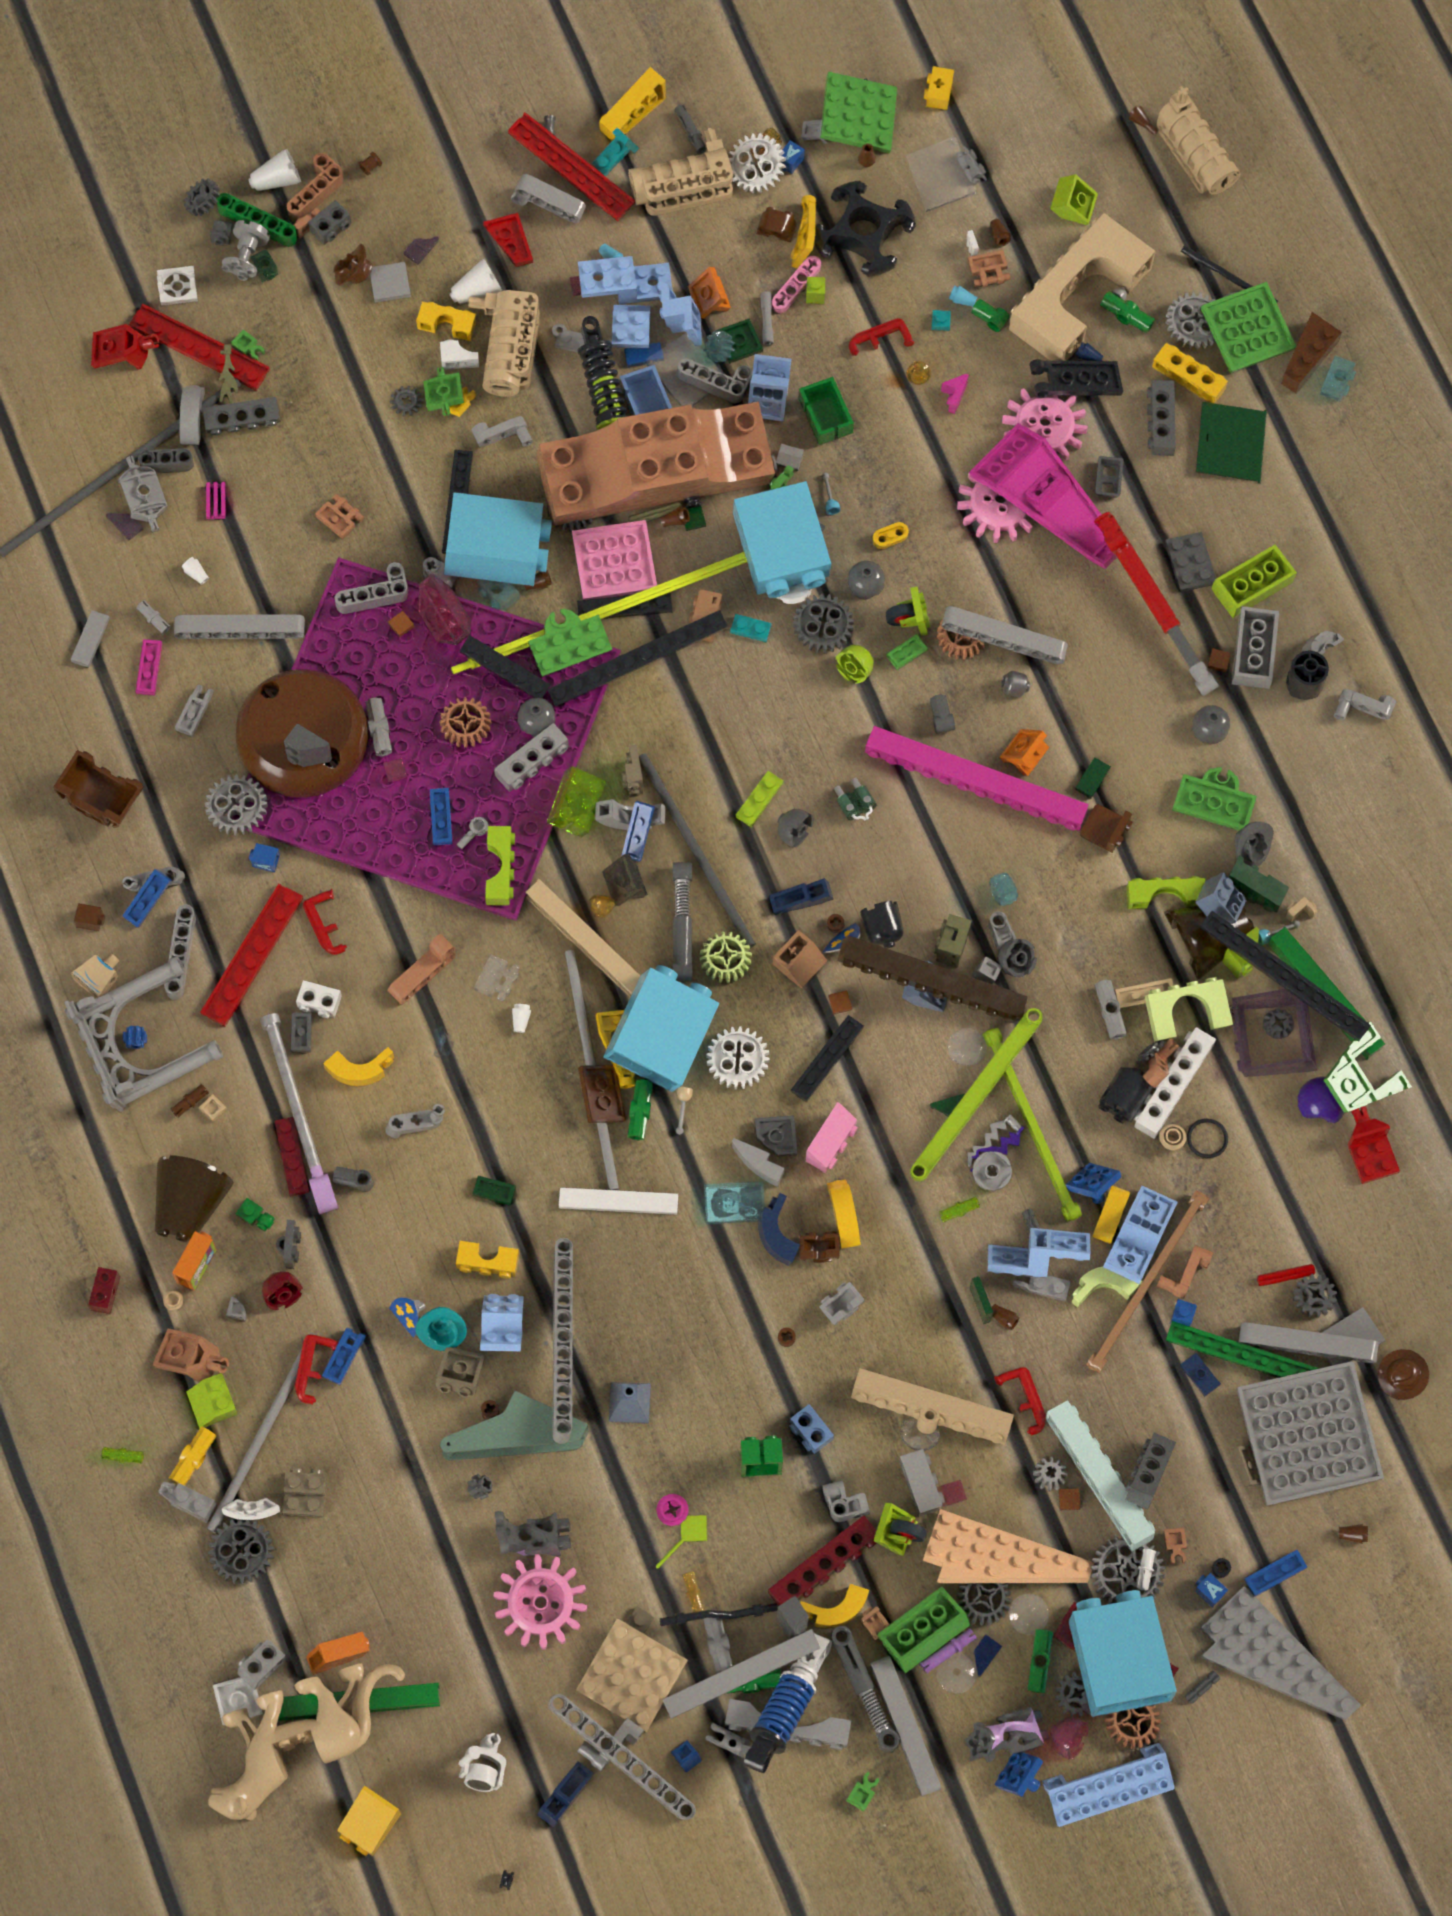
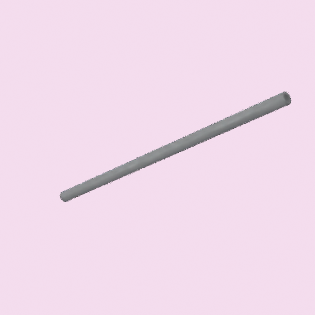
(590, 1060)

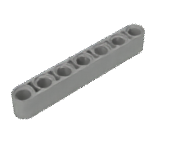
(239, 626)
(1004, 635)
(1309, 1342)
(905, 1726)

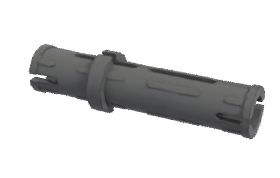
(693, 133)

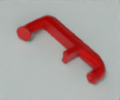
(879, 331)
(317, 925)
(305, 1365)
(1031, 1395)

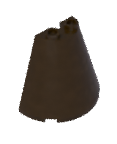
(1203, 948)
(187, 1195)

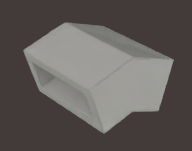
(789, 456)

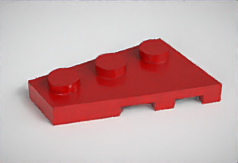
(511, 238)

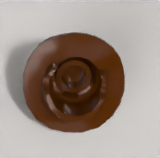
(353, 267)
(1403, 1374)

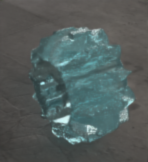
(719, 346)
(1003, 889)

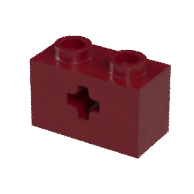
(104, 1290)

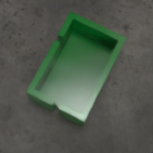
(826, 410)
(761, 1456)

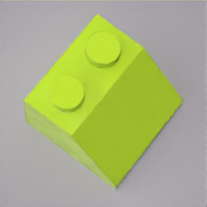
(1074, 199)
(1237, 964)
(211, 1401)

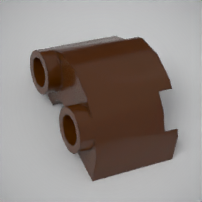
(777, 224)
(819, 1248)

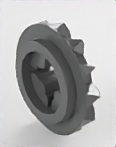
(1277, 1031)

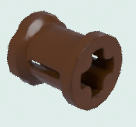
(370, 163)
(493, 1406)

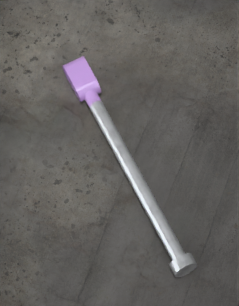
(319, 1182)

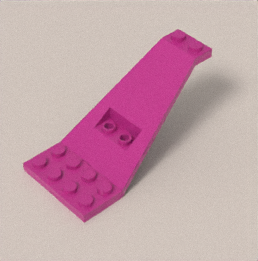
(1023, 469)

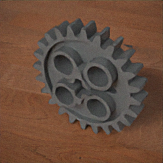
(805, 619)
(255, 1562)

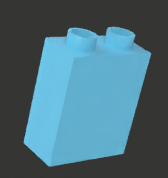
(496, 539)
(782, 539)
(662, 1028)
(1121, 1654)

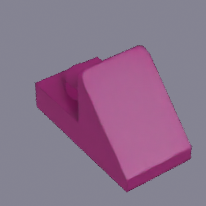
(955, 388)

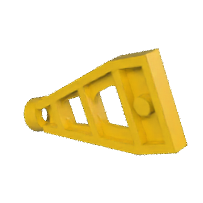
(806, 232)
(607, 1023)

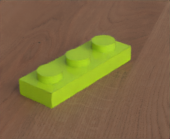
(759, 798)

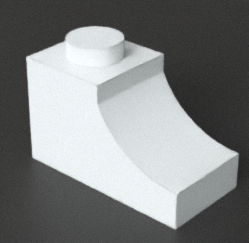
(456, 357)

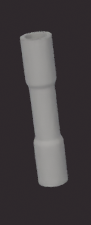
(767, 330)

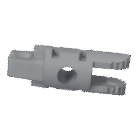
(742, 1743)

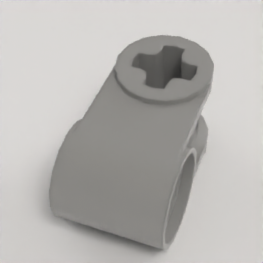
(438, 570)
(1000, 933)

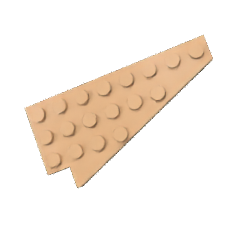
(988, 1555)

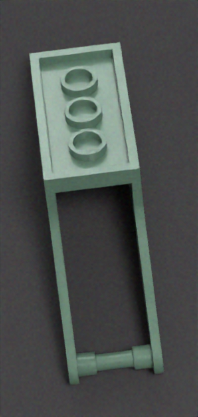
(519, 1430)

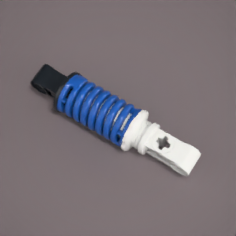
(785, 1708)

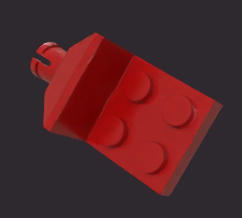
(120, 345)
(1371, 1148)

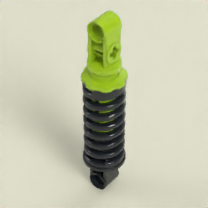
(602, 380)

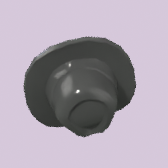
(1254, 842)

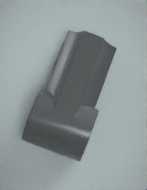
(942, 719)
(351, 1178)

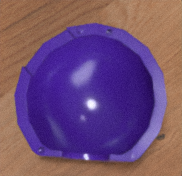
(1318, 1102)

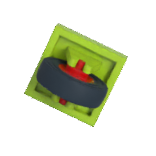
(910, 613)
(898, 1529)

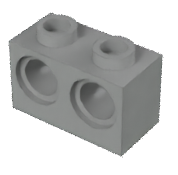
(264, 1666)

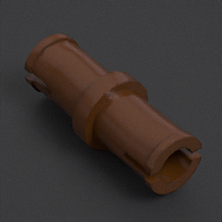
(189, 1101)

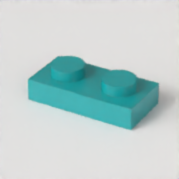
(751, 628)

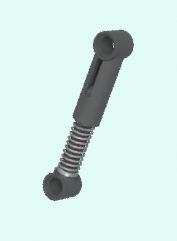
(682, 923)
(863, 1687)

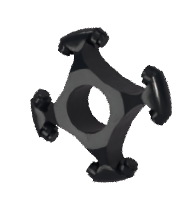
(864, 245)

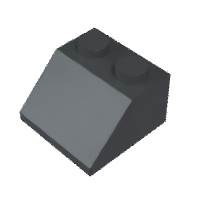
(306, 748)

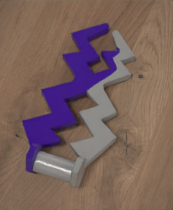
(1013, 1140)

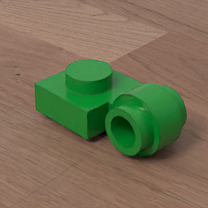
(252, 1212)

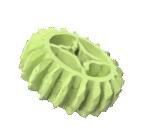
(733, 956)

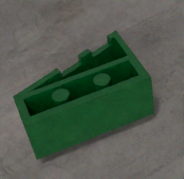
(1257, 887)

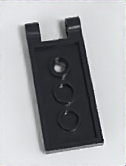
(1084, 377)

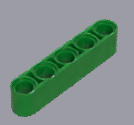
(251, 212)

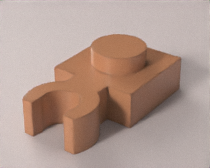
(302, 225)
(1175, 1541)

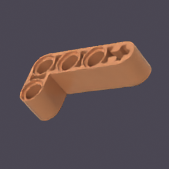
(298, 206)
(438, 956)

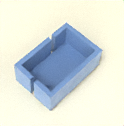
(644, 391)

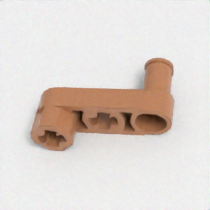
(1158, 1064)
(1198, 1257)

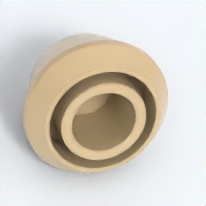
(1172, 1137)

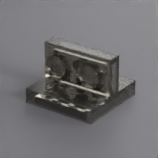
(624, 880)

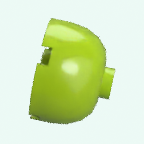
(855, 663)

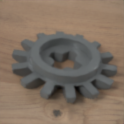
(403, 394)
(1149, 1051)

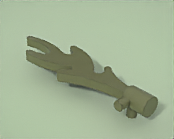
(229, 380)

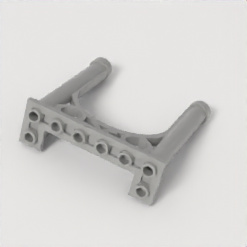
(88, 1008)

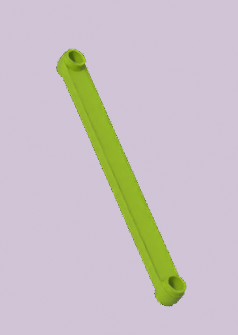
(976, 1094)
(1070, 1210)

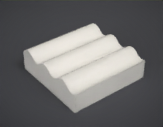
(972, 243)

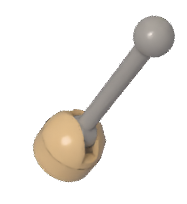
(683, 1094)

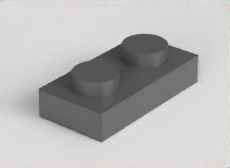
(301, 1032)

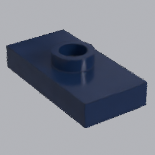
(1200, 1374)

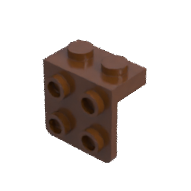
(1106, 827)

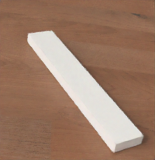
(618, 1201)

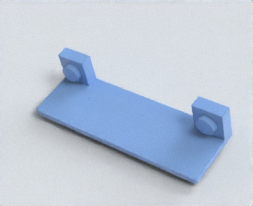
(1110, 1787)

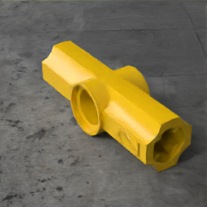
(192, 1456)

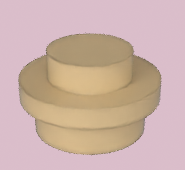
(173, 1300)

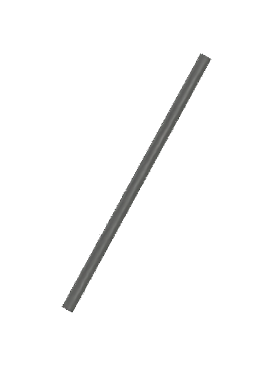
(696, 850)

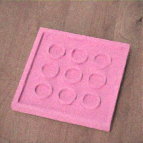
(614, 560)

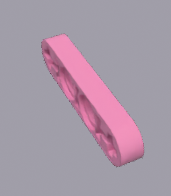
(798, 285)

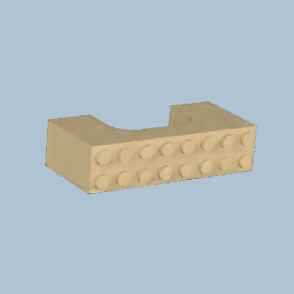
(1101, 250)

